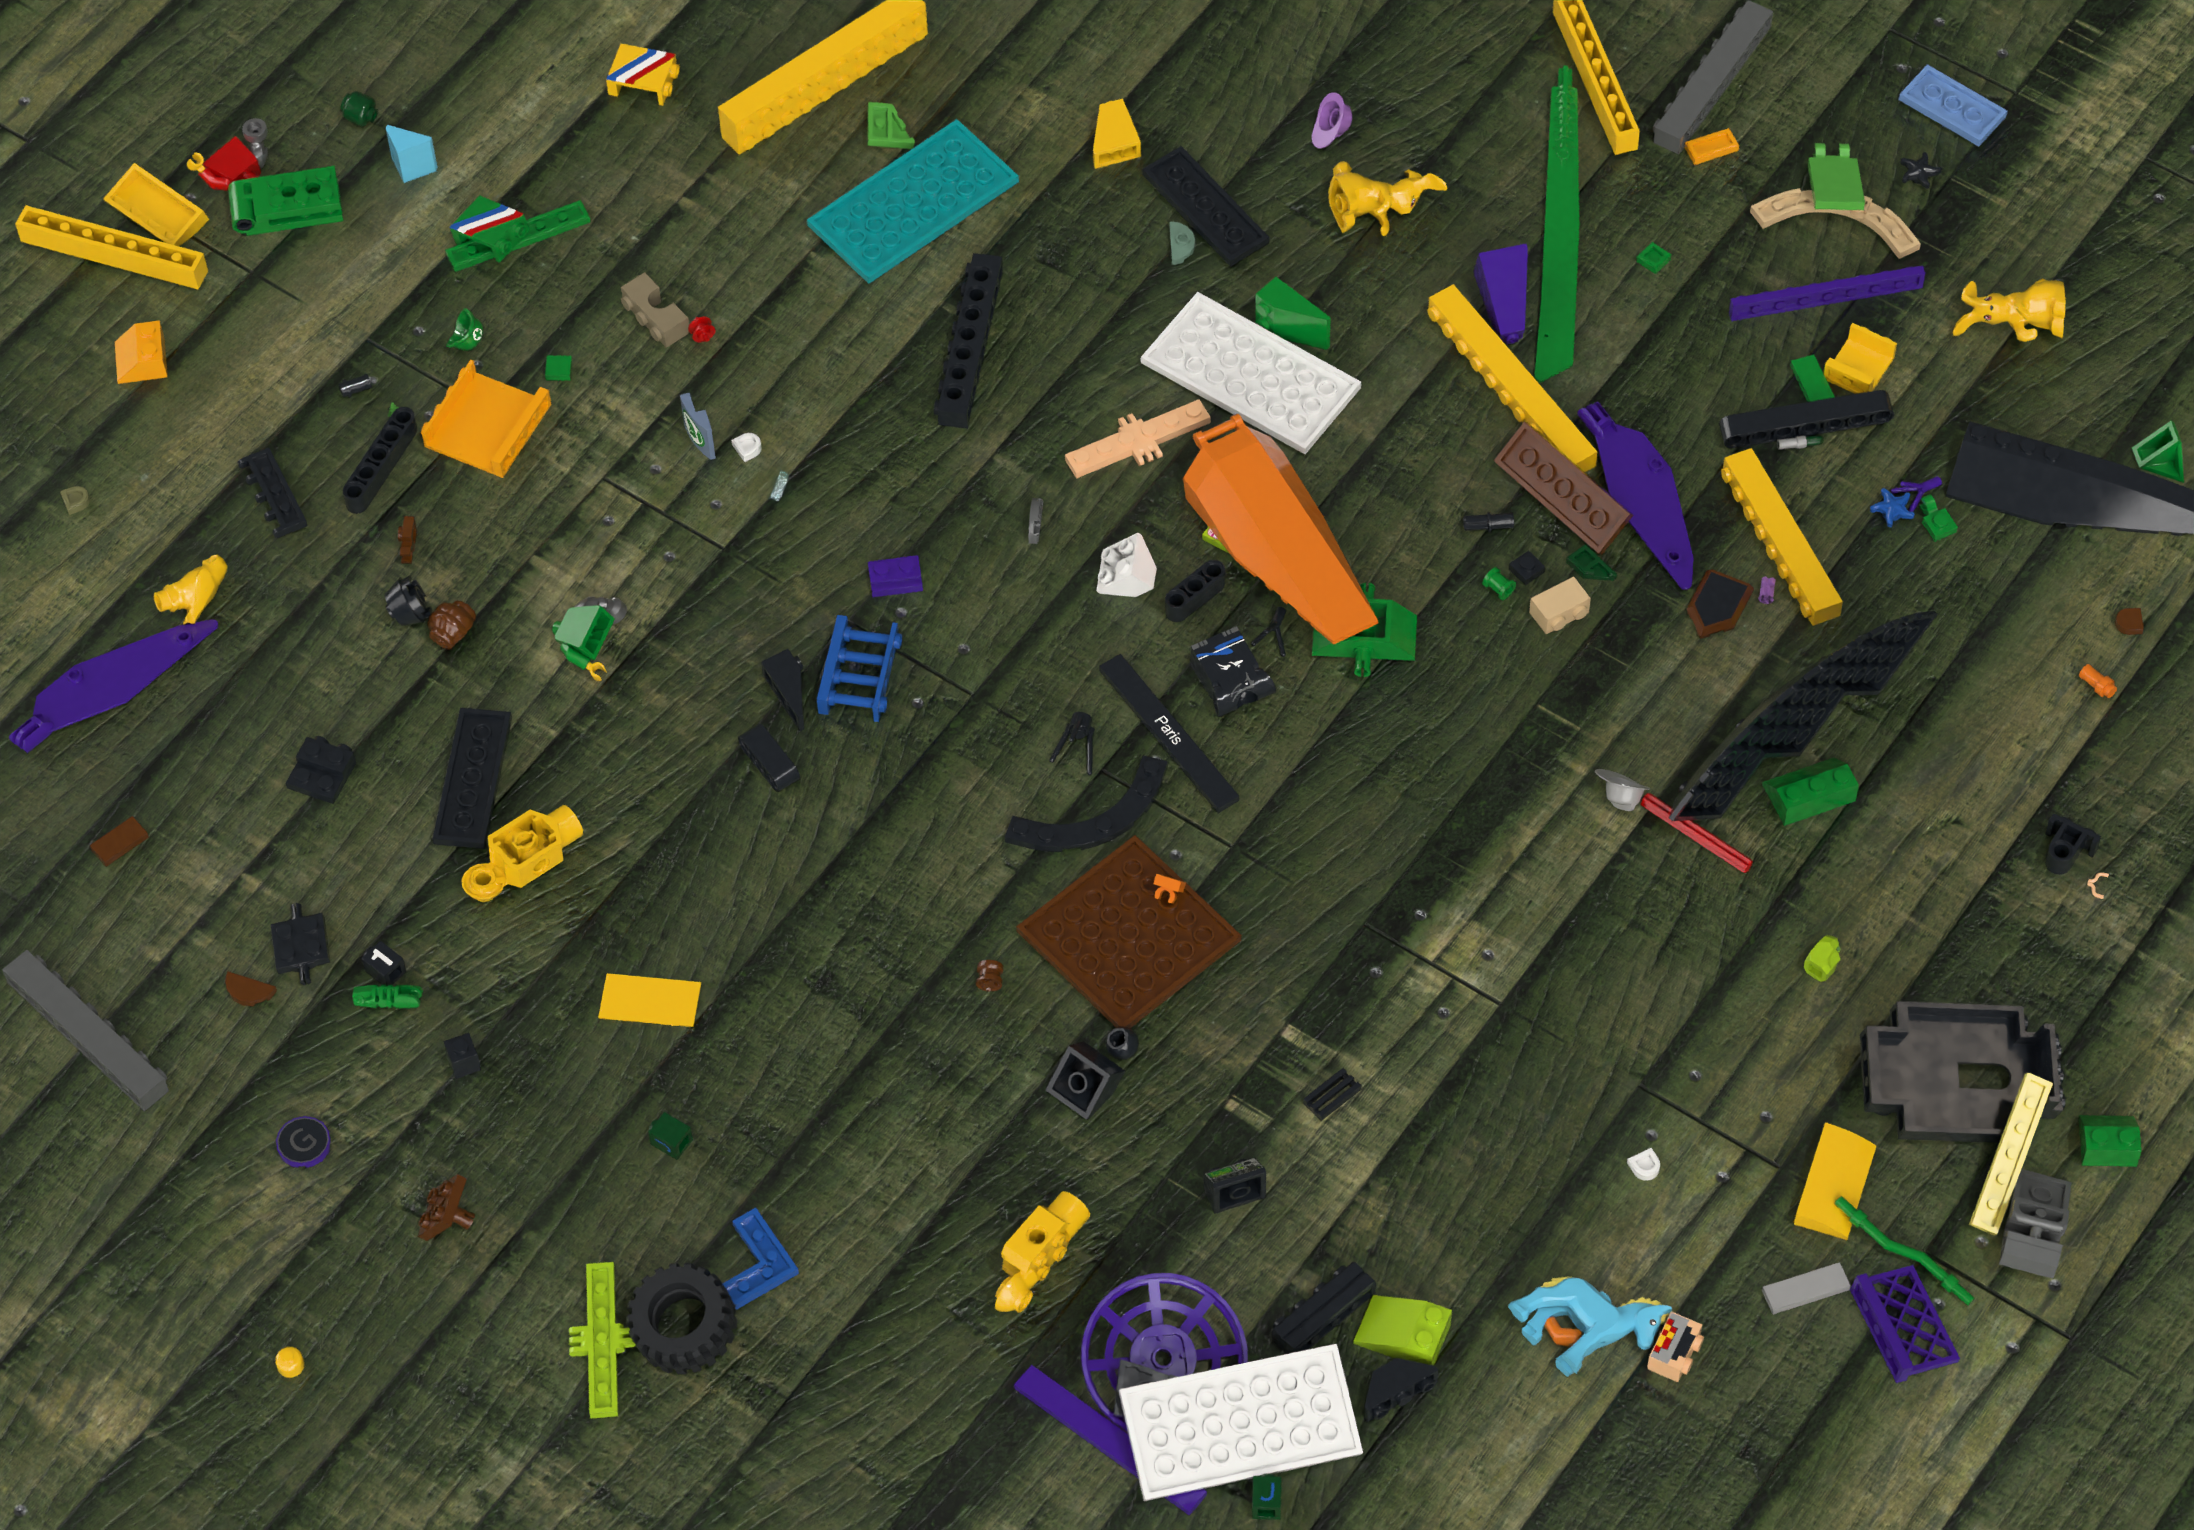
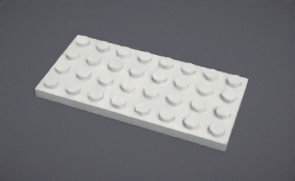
(1251, 372)
(1240, 1422)

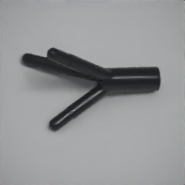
(1274, 626)

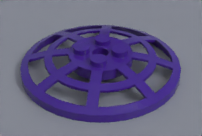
(1159, 1336)

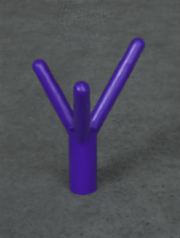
(1921, 488)

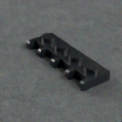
(274, 491)

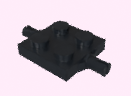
(300, 943)

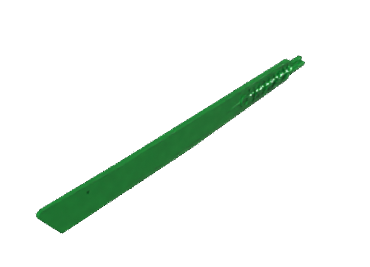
(1561, 234)

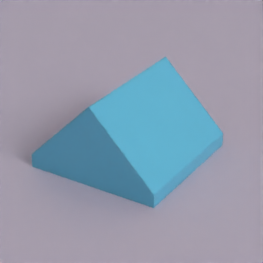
(411, 153)

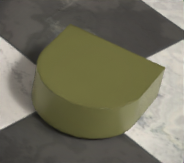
(75, 499)

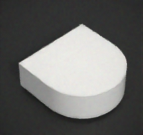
(747, 446)
(1645, 1165)

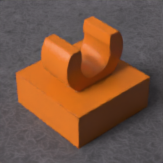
(1170, 885)

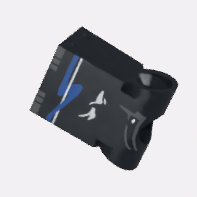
(1229, 671)

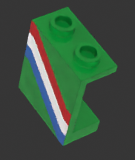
(490, 225)

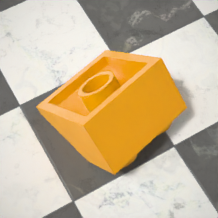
(141, 353)

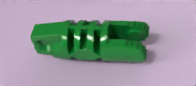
(387, 996)

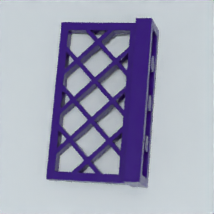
(1882, 1324)

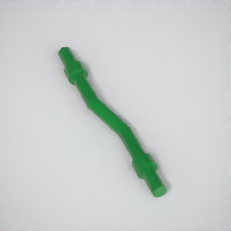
(1949, 1282)

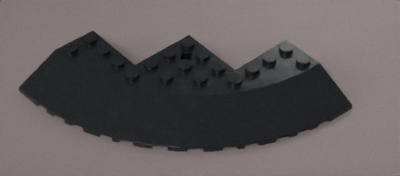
(1796, 713)

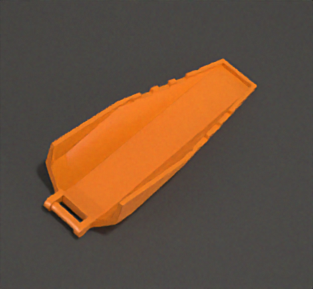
(1274, 527)

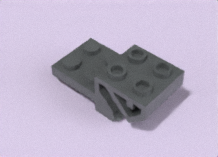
(2036, 1224)

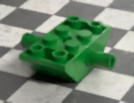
(1389, 639)

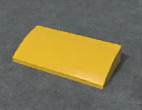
(156, 207)
(1836, 1171)

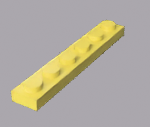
(2010, 1154)

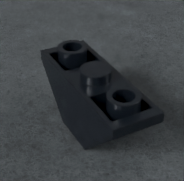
(1396, 1385)

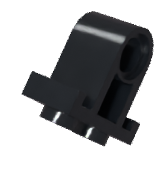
(2068, 843)

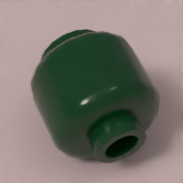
(359, 108)

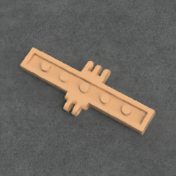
(1138, 439)

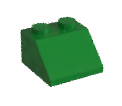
(2109, 1140)

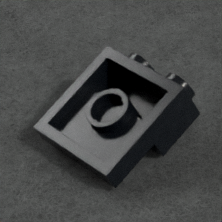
(321, 769)

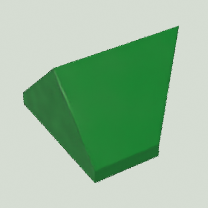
(2161, 453)

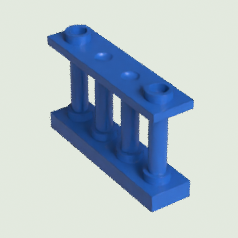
(838, 654)

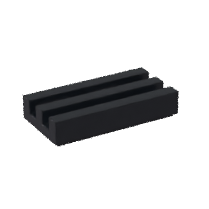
(1327, 1085)

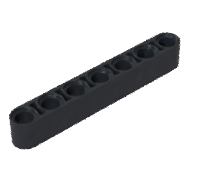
(1806, 419)

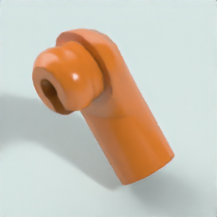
(1560, 1335)

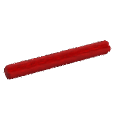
(1698, 834)

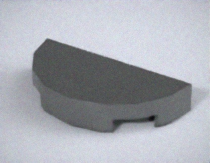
(1035, 520)

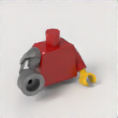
(234, 159)

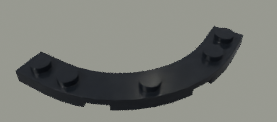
(1100, 828)

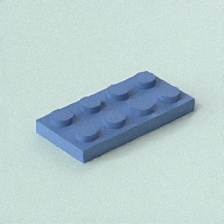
(1953, 105)

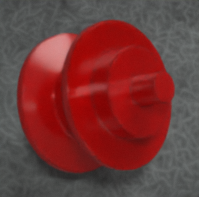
(701, 329)

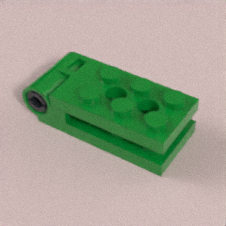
(285, 201)

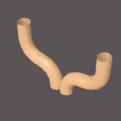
(2091, 881)

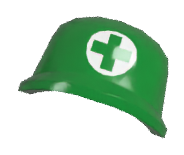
(467, 332)

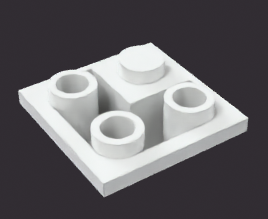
(1126, 568)

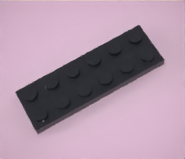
(1205, 206)
(472, 778)

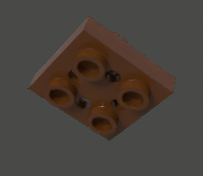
(444, 1209)

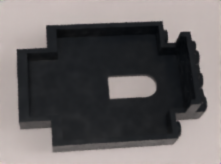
(1916, 1074)

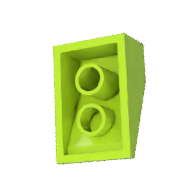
(1404, 1328)

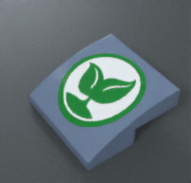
(697, 426)

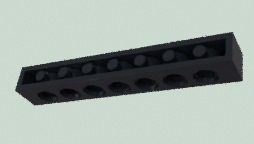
(969, 341)

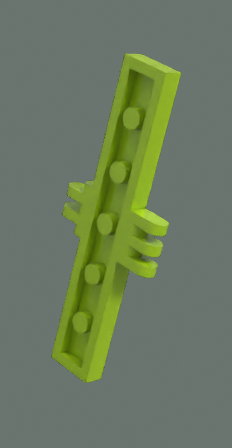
(601, 1340)

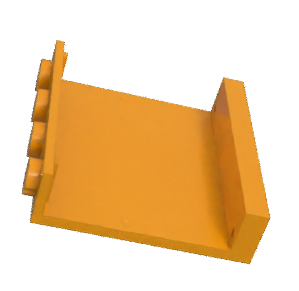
(484, 421)

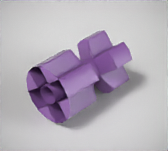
(1767, 590)

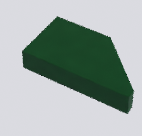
(1590, 565)

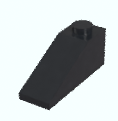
(785, 680)

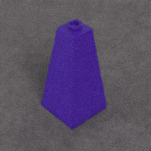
(1502, 284)

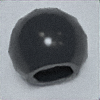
(1122, 1043)

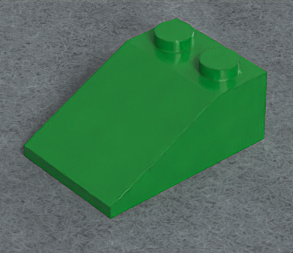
(1291, 315)

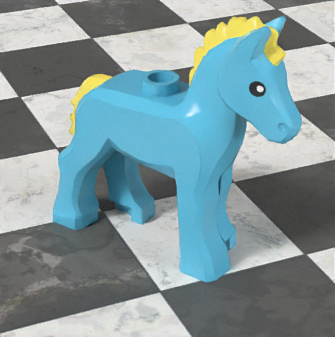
(1592, 1314)

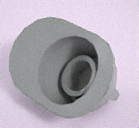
(1621, 790)

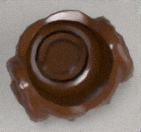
(450, 623)

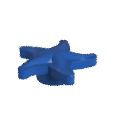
(1892, 507)

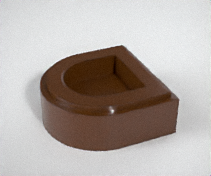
(2129, 621)

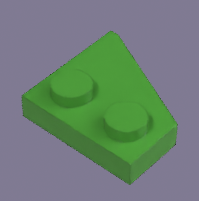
(886, 128)

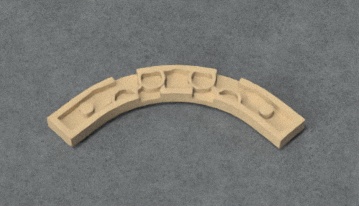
(1881, 220)

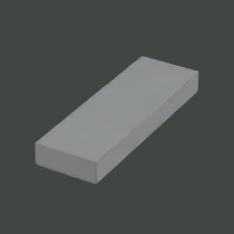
(1806, 1288)

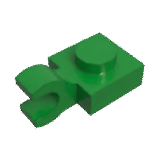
(1937, 523)

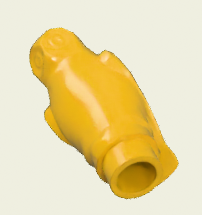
(193, 590)

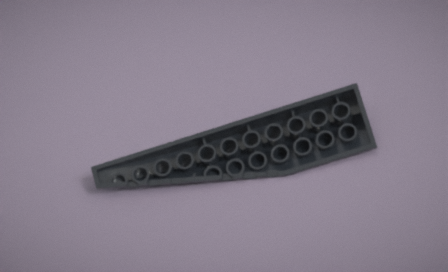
(2064, 486)

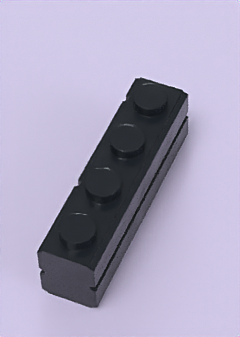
(1323, 1310)

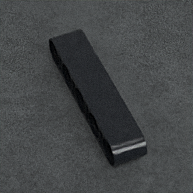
(380, 460)

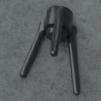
(1078, 728)

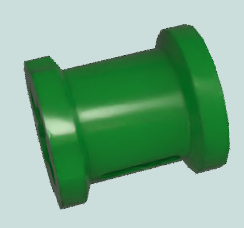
(1499, 583)

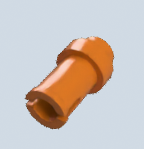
(2103, 684)

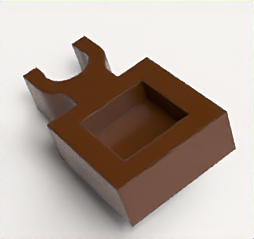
(407, 534)

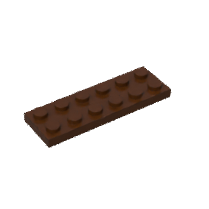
(1563, 488)

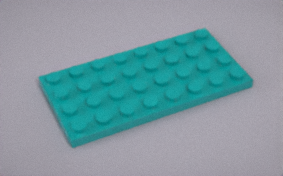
(912, 201)

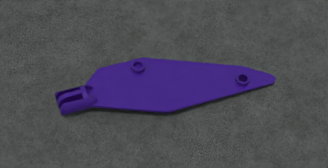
(1646, 488)
(107, 681)

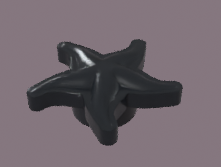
(1919, 170)

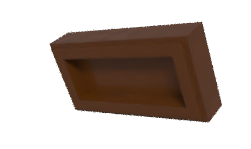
(119, 841)

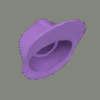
(1332, 120)

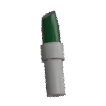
(1799, 442)

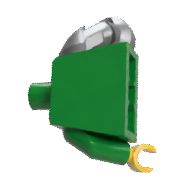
(586, 629)

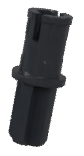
(1488, 521)

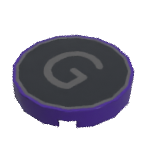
(303, 1142)

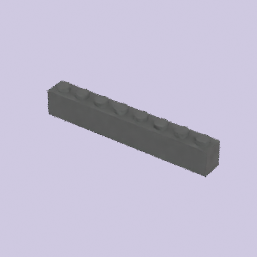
(1712, 77)
(86, 1029)

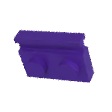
(895, 576)

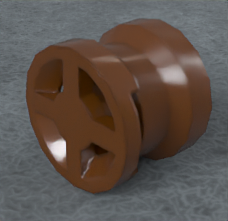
(989, 975)

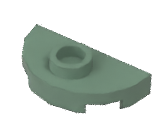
(1182, 242)

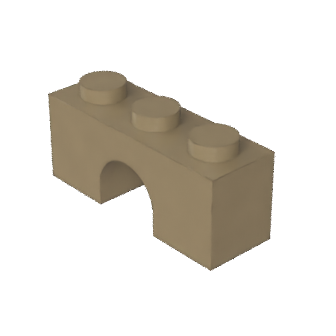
(665, 323)

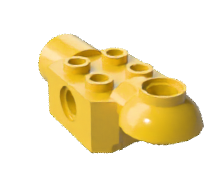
(522, 852)
(1036, 1247)

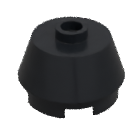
(407, 602)

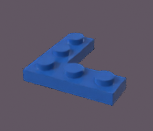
(773, 1263)

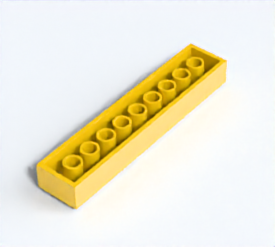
(821, 72)

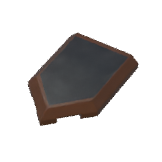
(1718, 603)

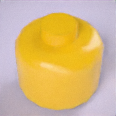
(289, 1362)

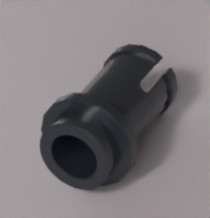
(354, 385)

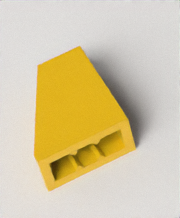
(1115, 135)

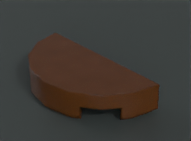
(247, 990)

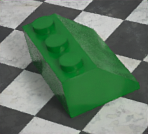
(1812, 790)

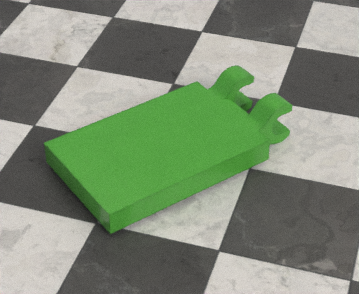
(1835, 180)

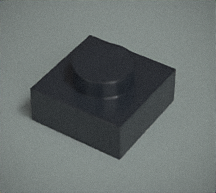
(1527, 568)

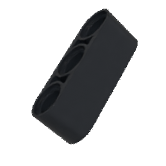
(1205, 587)
(769, 757)

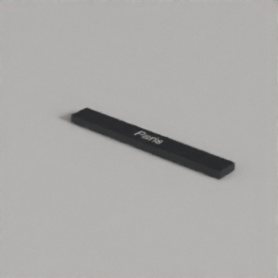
(1169, 733)

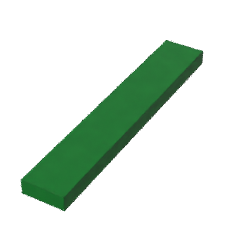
(540, 228)

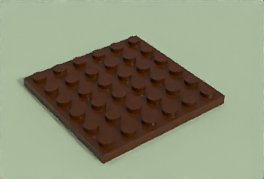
(1123, 942)

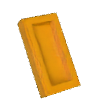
(1711, 146)

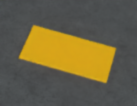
(649, 1000)

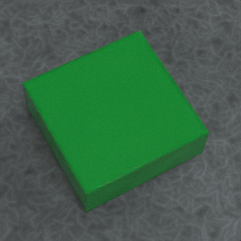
(1653, 258)
(558, 368)

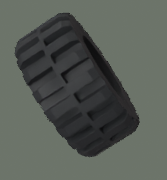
(667, 1288)

